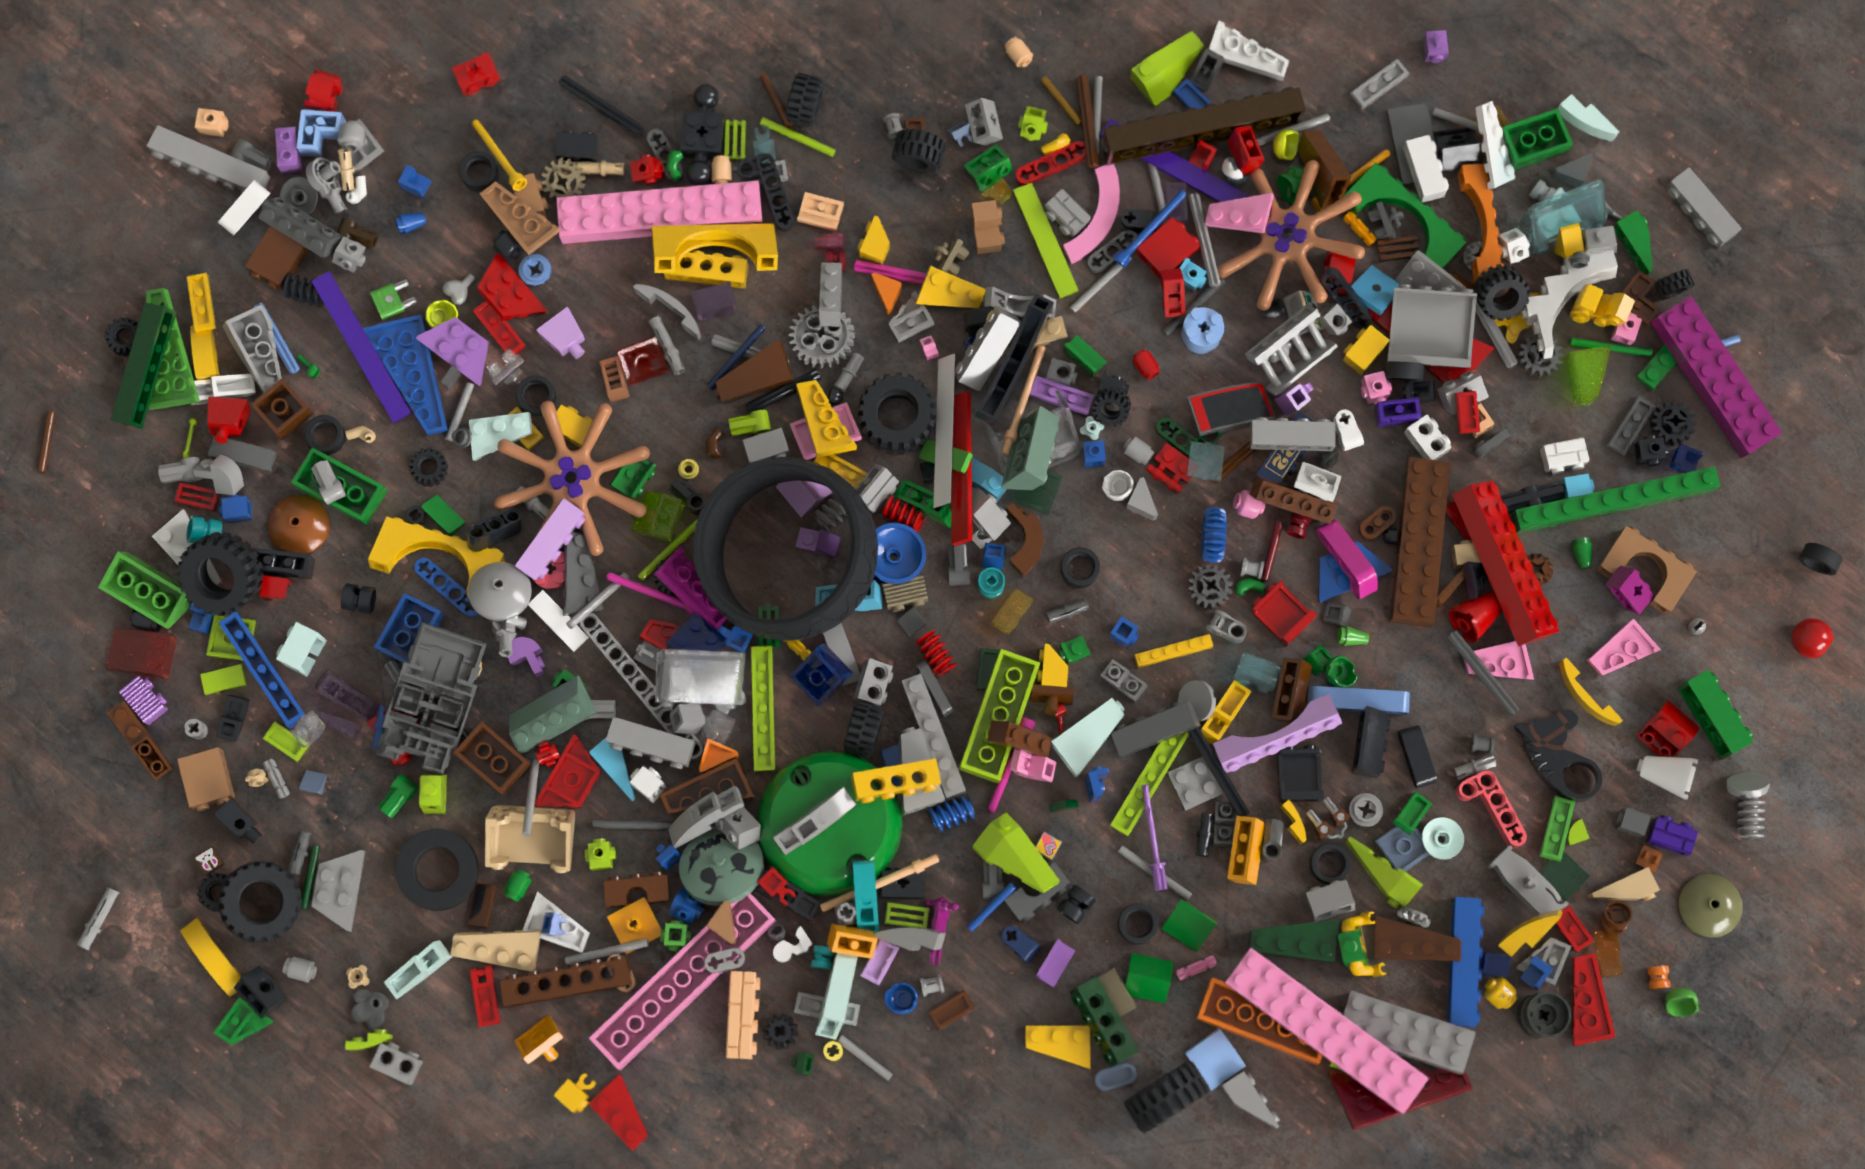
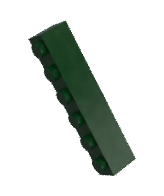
(143, 365)

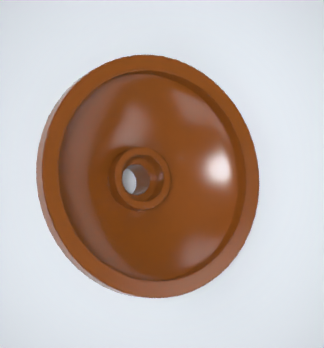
(308, 533)

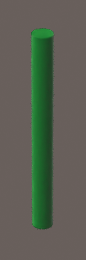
(1614, 347)

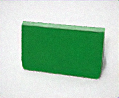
(443, 515)

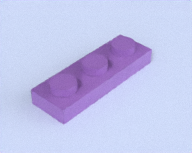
(1076, 399)

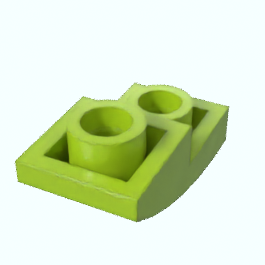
(373, 1040)

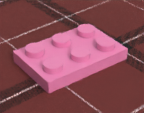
(803, 437)

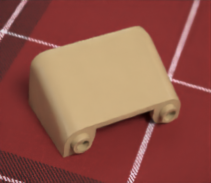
(549, 839)

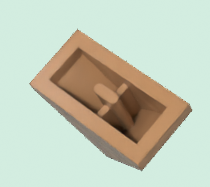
(723, 923)

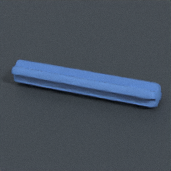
(282, 348)

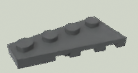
(579, 576)

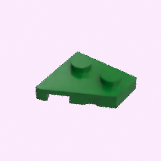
(240, 1023)

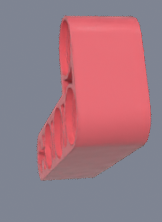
(1495, 811)

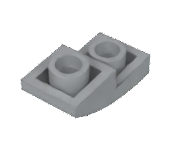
(1124, 681)

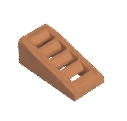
(617, 391)

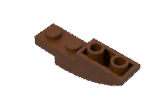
(140, 740)

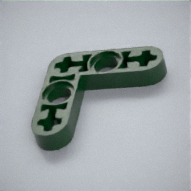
(1184, 449)

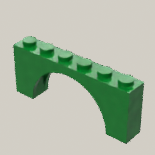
(1379, 186)

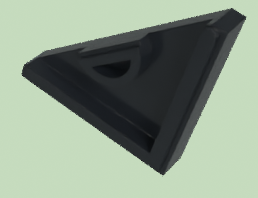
(1475, 578)

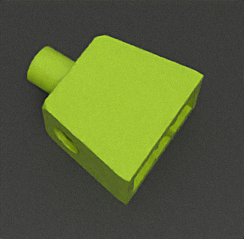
(433, 793)

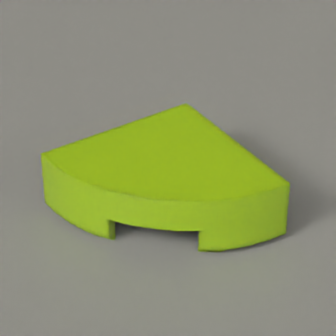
(1577, 833)

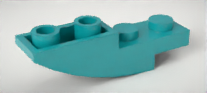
(865, 895)

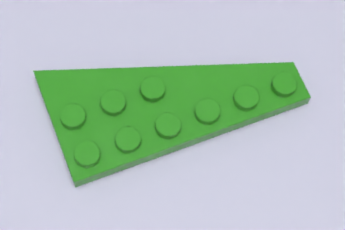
(175, 380)

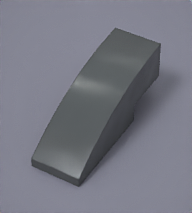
(244, 454)

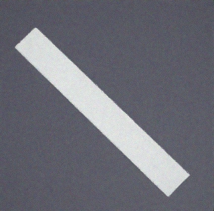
(944, 431)

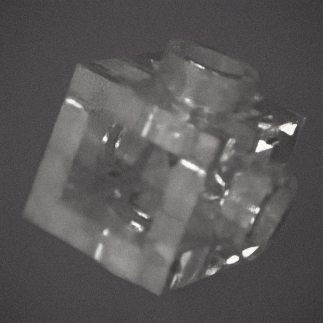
(718, 727)

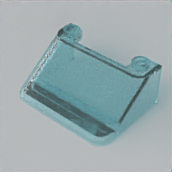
(1579, 205)

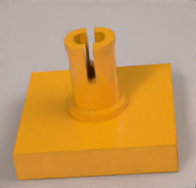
(635, 923)
(539, 1040)

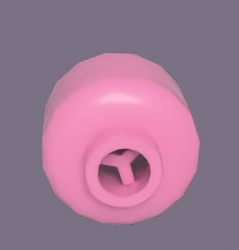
(1247, 506)

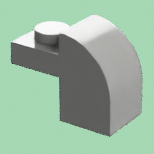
(224, 472)

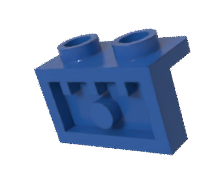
(1095, 786)

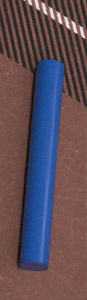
(991, 906)

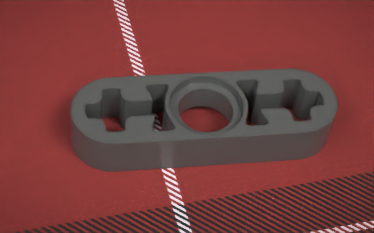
(653, 145)
(1113, 243)
(934, 689)

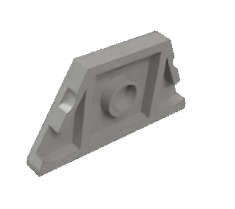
(338, 888)

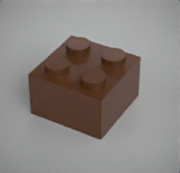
(282, 409)

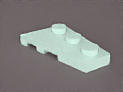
(490, 430)

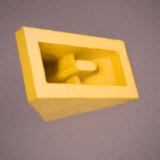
(1569, 241)

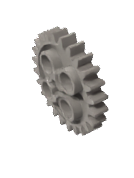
(816, 351)

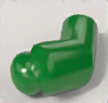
(671, 164)

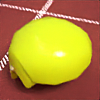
(1286, 144)
(440, 312)

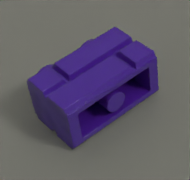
(1397, 412)
(1672, 836)

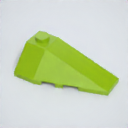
(1163, 70)
(1011, 849)
(1394, 884)

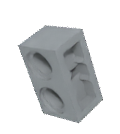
(868, 680)
(394, 1068)

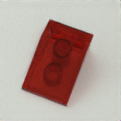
(142, 653)

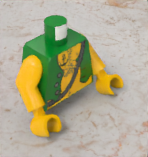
(1353, 946)

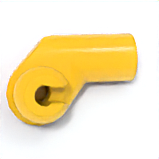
(1062, 141)

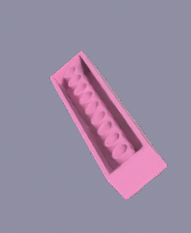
(635, 212)
(676, 985)
(1326, 1030)

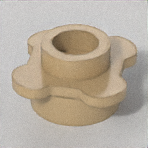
(256, 778)
(353, 981)

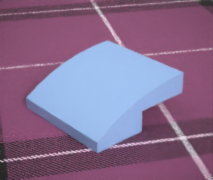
(1215, 1058)

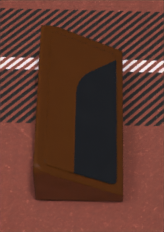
(482, 905)

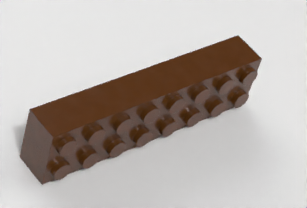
(1420, 542)

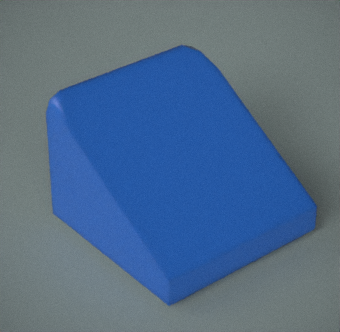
(993, 556)

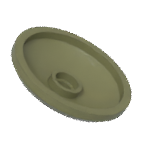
(1696, 907)

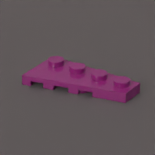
(684, 582)

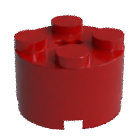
(322, 91)

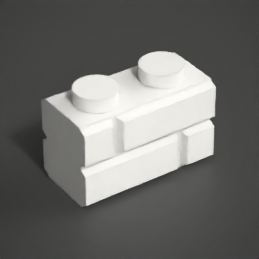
(1564, 455)

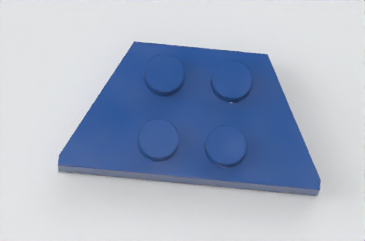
(1334, 580)

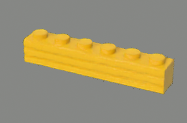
(1173, 651)

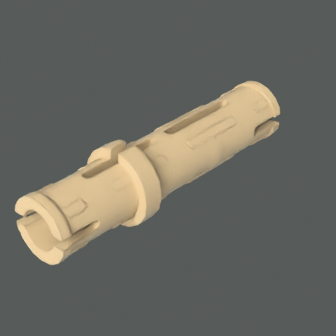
(600, 168)

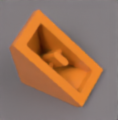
(888, 291)

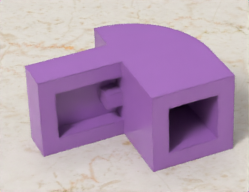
(527, 649)

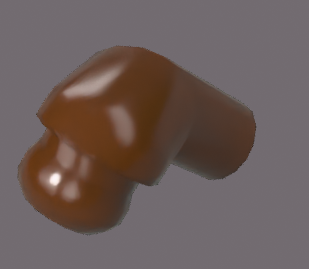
(712, 443)

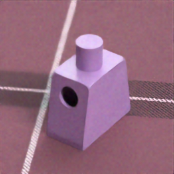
(563, 334)

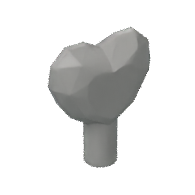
(458, 289)

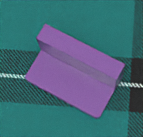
(1055, 963)

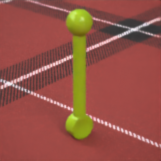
(192, 422)

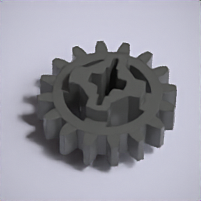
(1532, 352)
(1204, 581)

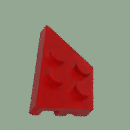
(507, 292)
(570, 778)

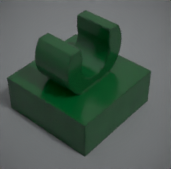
(802, 1063)

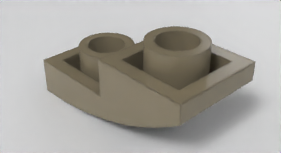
(1117, 992)

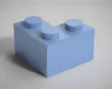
(316, 127)

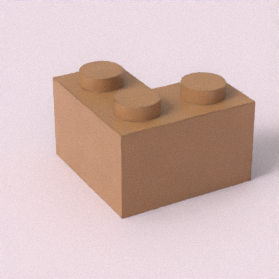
(986, 221)

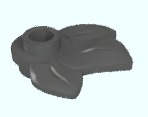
(367, 1010)

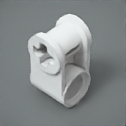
(1349, 433)

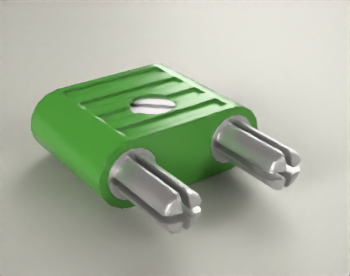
(388, 300)

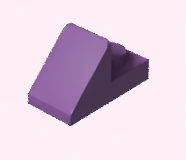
(818, 542)

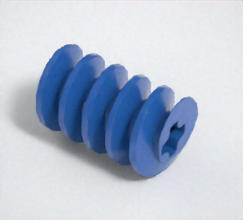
(952, 813)

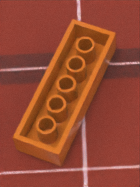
(1235, 1014)

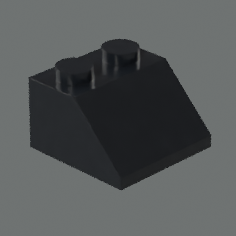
(1458, 148)

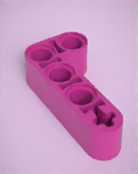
(1350, 558)

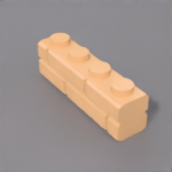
(741, 1015)

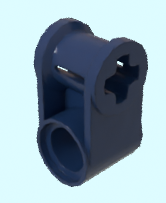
(1023, 946)

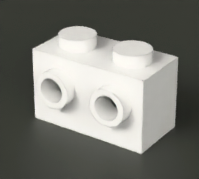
(647, 783)

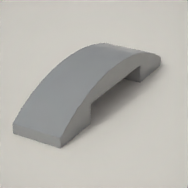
(650, 294)
(839, 644)

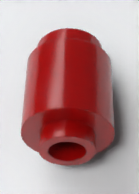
(1146, 364)

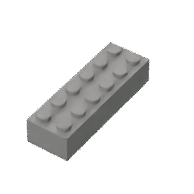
(1411, 1032)

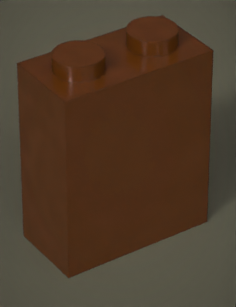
(275, 258)

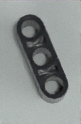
(494, 529)
(1417, 756)

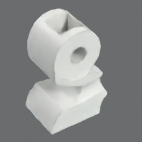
(784, 950)

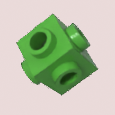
(672, 928)

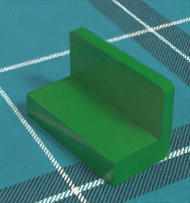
(1084, 356)

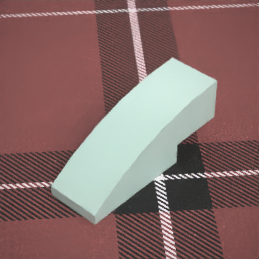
(1587, 119)
(418, 969)

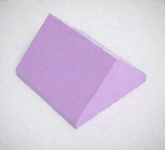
(804, 495)

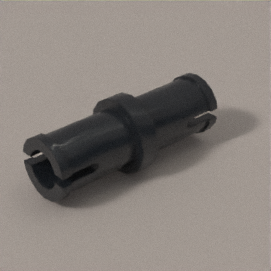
(1204, 835)

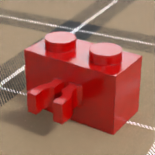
(476, 74)

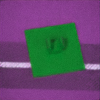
(1189, 925)

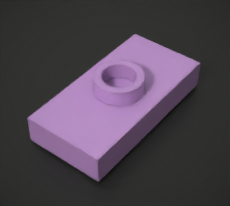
(878, 966)

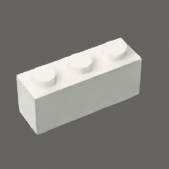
(1425, 168)

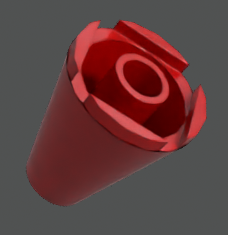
(1475, 616)

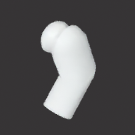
(359, 192)

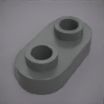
(1498, 438)

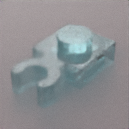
(763, 144)

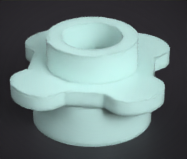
(1093, 434)

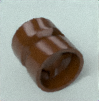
(1615, 918)

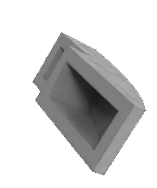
(913, 937)

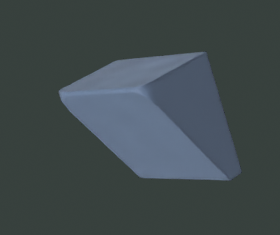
(313, 782)

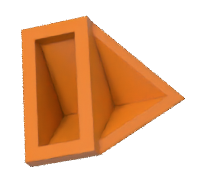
(715, 756)

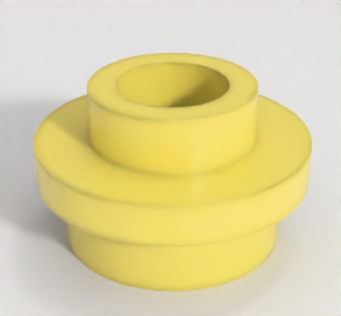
(688, 463)

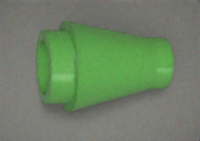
(1350, 636)

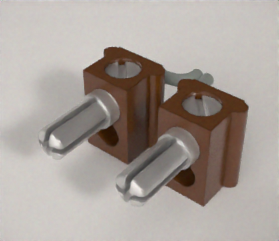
(1323, 828)

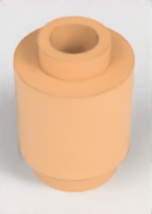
(1018, 52)
(721, 170)

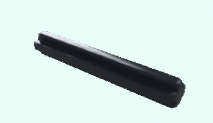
(781, 392)

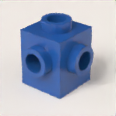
(686, 907)

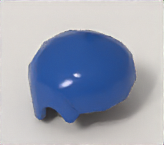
(901, 998)

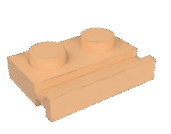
(820, 211)

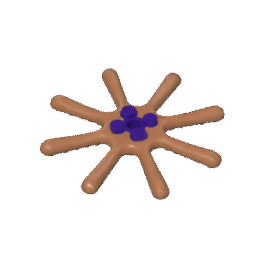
(1302, 240)
(576, 462)

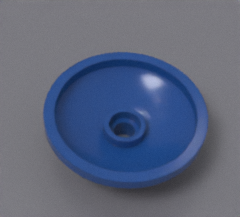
(906, 546)

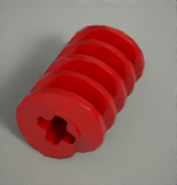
(902, 515)
(935, 653)

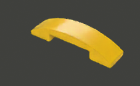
(1605, 715)
(211, 956)

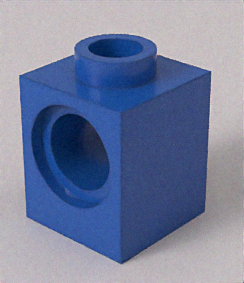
(1093, 454)

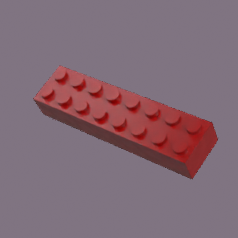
(1505, 563)

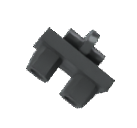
(1380, 213)

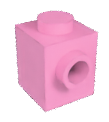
(1627, 332)

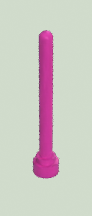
(648, 591)
(1026, 723)

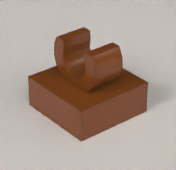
(1648, 858)

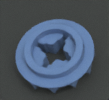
(533, 261)

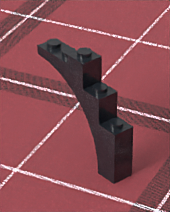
(1015, 360)

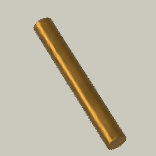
(1061, 100)

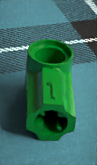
(401, 791)

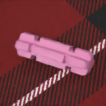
(1196, 968)

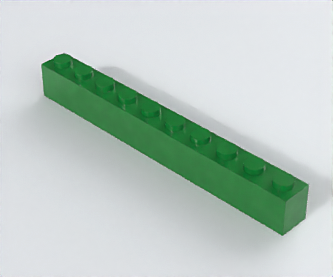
(1615, 500)

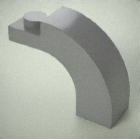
(1012, 303)

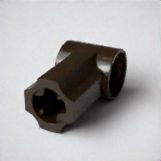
(354, 232)

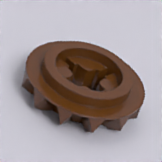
(1547, 568)

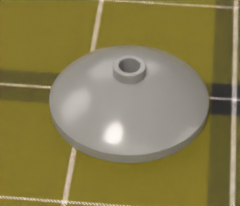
(503, 601)

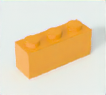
(1246, 850)

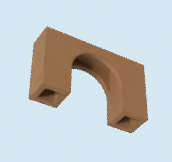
(1675, 573)

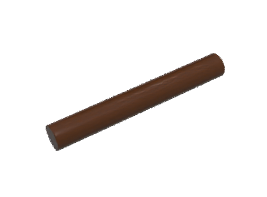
(775, 98)
(46, 442)

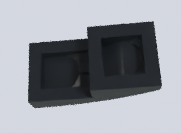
(233, 718)

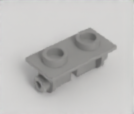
(647, 655)

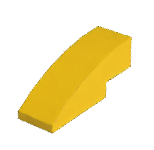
(204, 354)
(1225, 712)
(1529, 931)

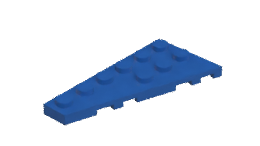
(411, 368)

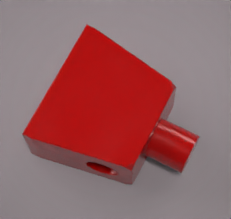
(227, 417)

